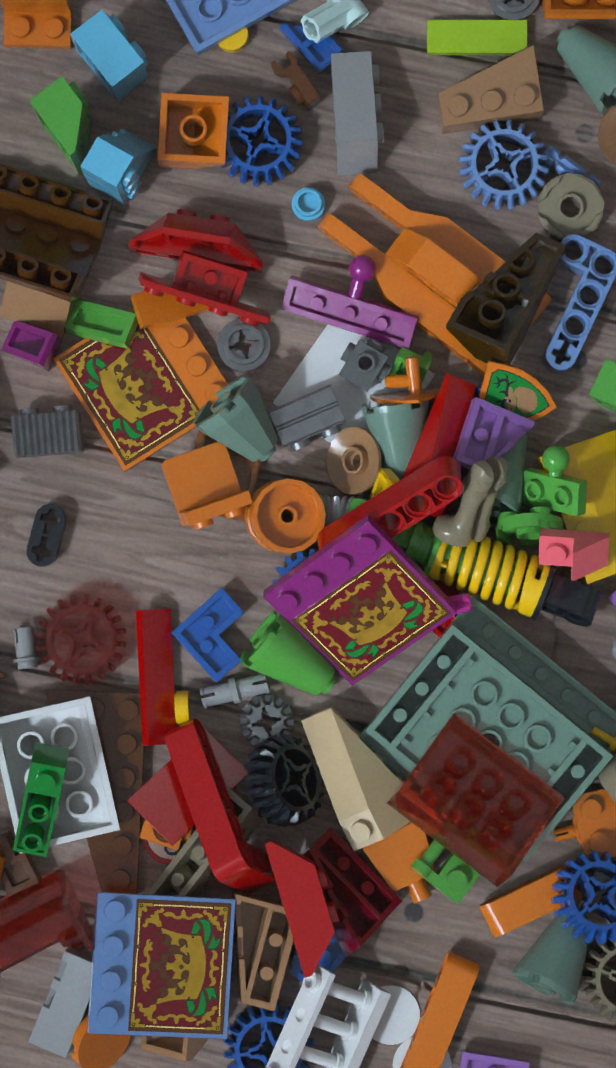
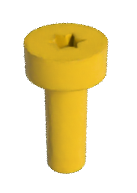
(604, 737)

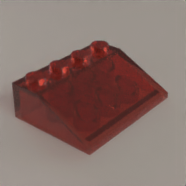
(475, 801)

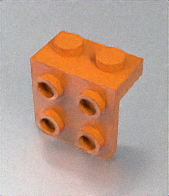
(204, 485)

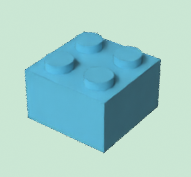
(110, 55)

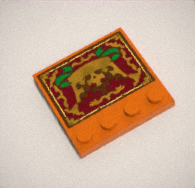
(145, 392)

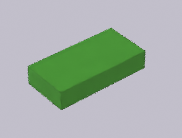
(101, 323)

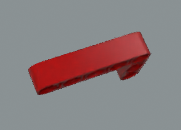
(406, 500)
(221, 835)

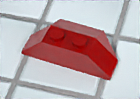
(206, 237)
(304, 902)

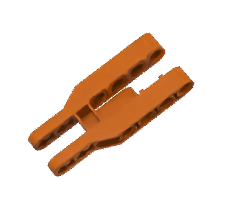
(430, 250)

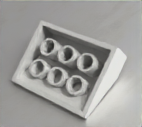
(86, 795)

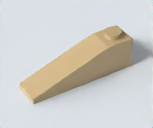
(354, 779)

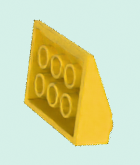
(596, 463)

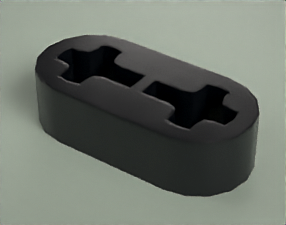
(38, 533)

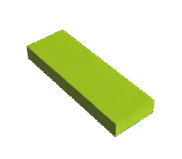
(476, 37)

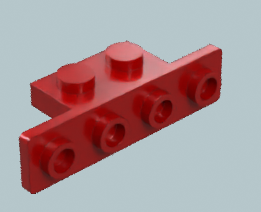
(207, 283)

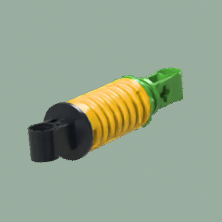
(499, 571)

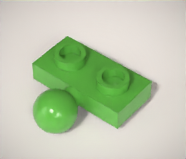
(552, 488)

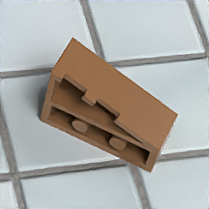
(497, 93)

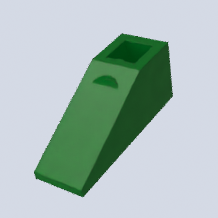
(41, 799)

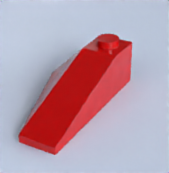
(443, 428)

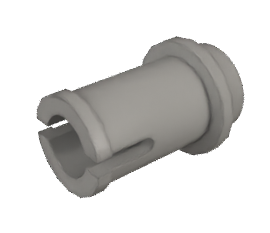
(25, 648)

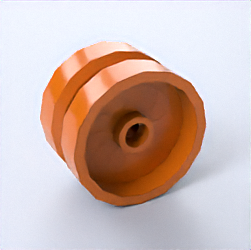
(291, 535)

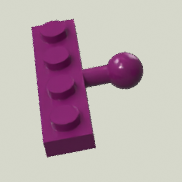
(350, 309)

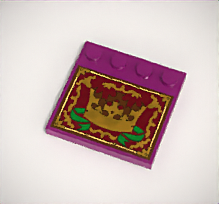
(360, 600)

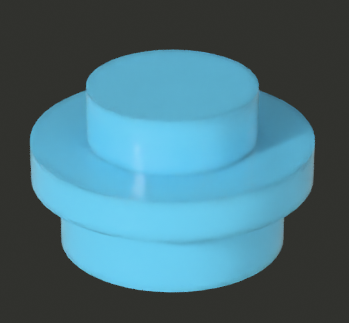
(308, 204)

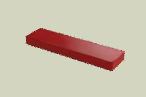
(155, 674)

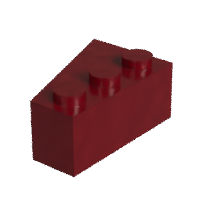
(355, 888)

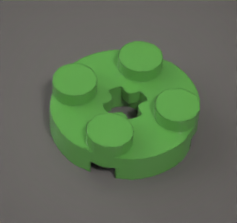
(526, 526)

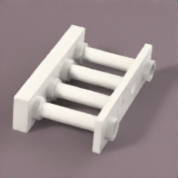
(353, 1033)

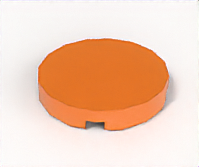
(97, 1049)

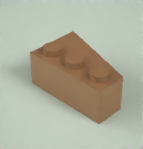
(261, 948)

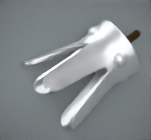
(335, 509)

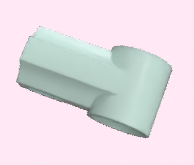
(333, 17)

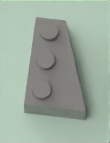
(355, 112)
(65, 1003)

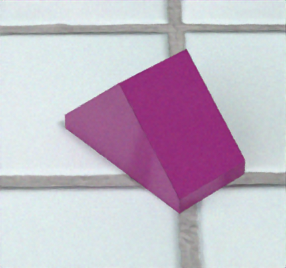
(32, 344)

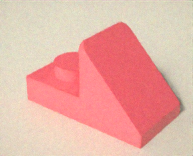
(577, 549)

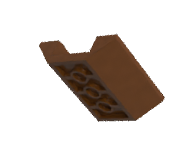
(48, 233)

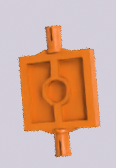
(592, 823)

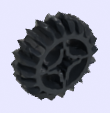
(284, 780)

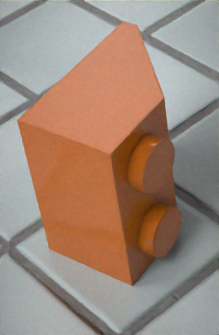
(192, 131)

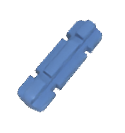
(565, 164)

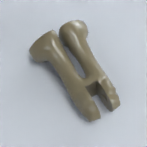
(478, 498)

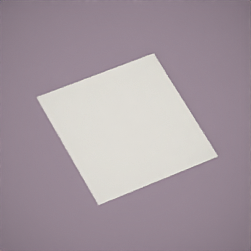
(322, 368)

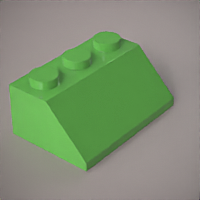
(65, 117)

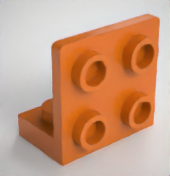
(37, 24)

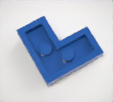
(202, 633)

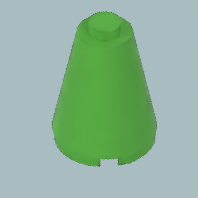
(288, 657)

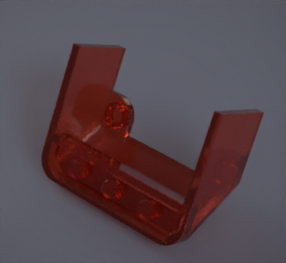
(41, 918)

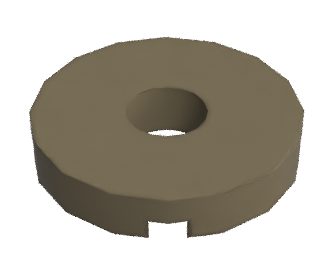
(575, 186)

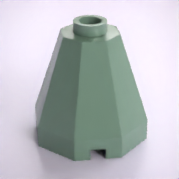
(239, 421)

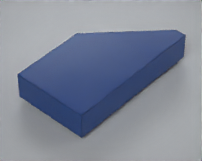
(316, 54)

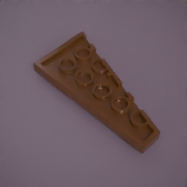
(120, 736)

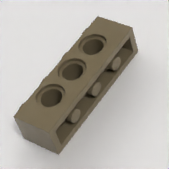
(190, 870)

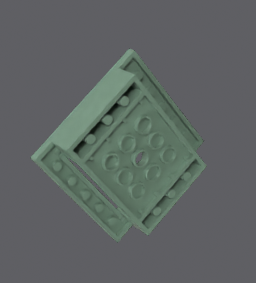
(483, 693)

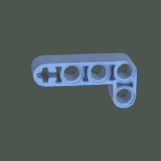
(576, 308)

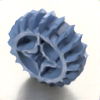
(497, 152)

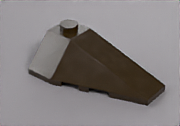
(501, 309)

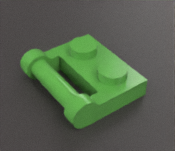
(452, 878)

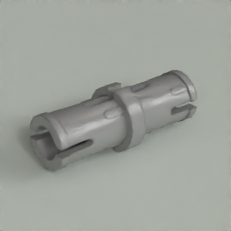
(234, 690)

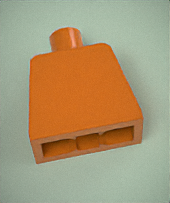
(394, 857)

